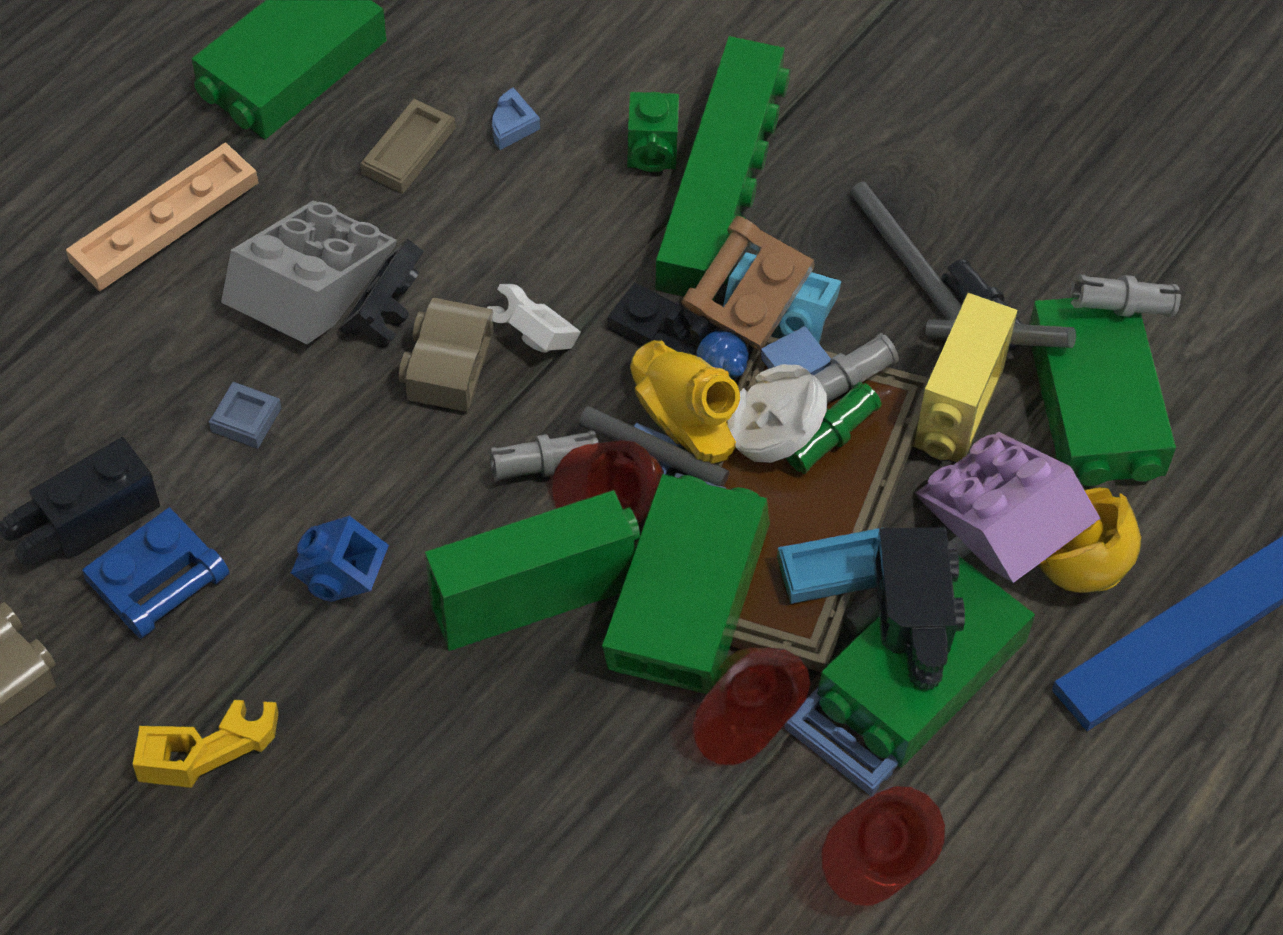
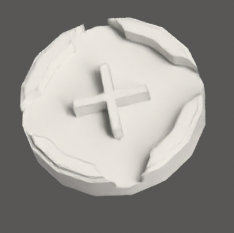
(778, 413)

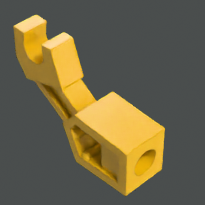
(232, 740)

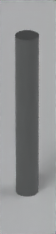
(1022, 334)
(658, 448)

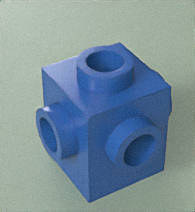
(339, 559)

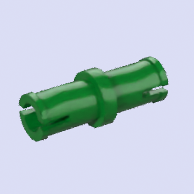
(837, 425)

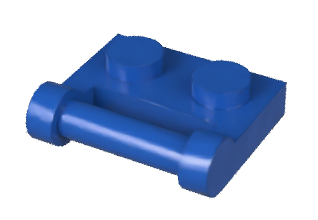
(147, 561)

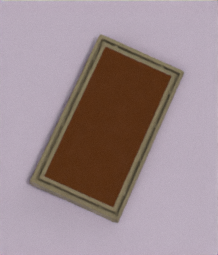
(836, 497)

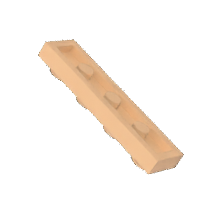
(162, 216)

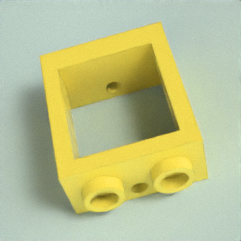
(964, 378)

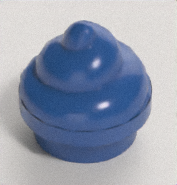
(725, 352)

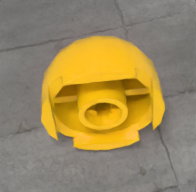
(1101, 552)

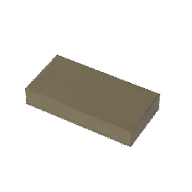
(408, 146)

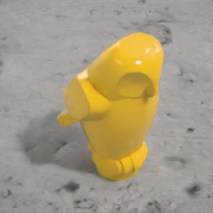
(687, 399)

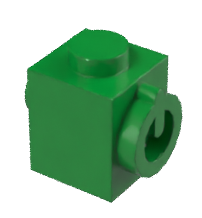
(652, 131)

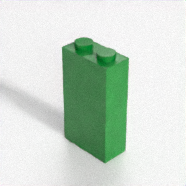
(285, 58)
(1103, 395)
(531, 569)
(687, 583)
(872, 686)

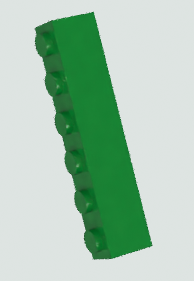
(722, 161)

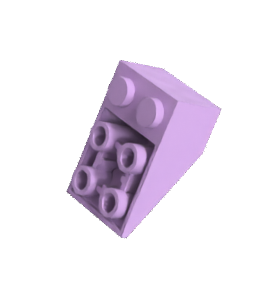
(1009, 504)

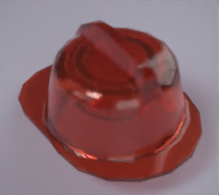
(608, 467)
(749, 703)
(882, 845)

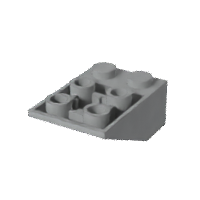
(304, 270)

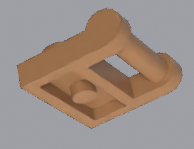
(763, 291)

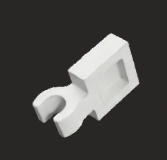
(539, 324)

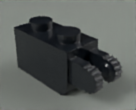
(83, 504)
(918, 599)

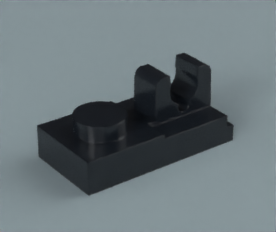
(376, 303)
(649, 317)

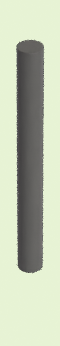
(906, 251)

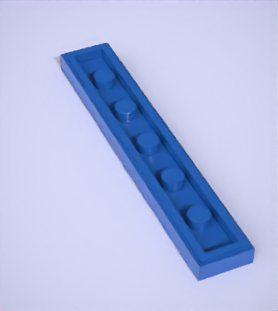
(1174, 638)

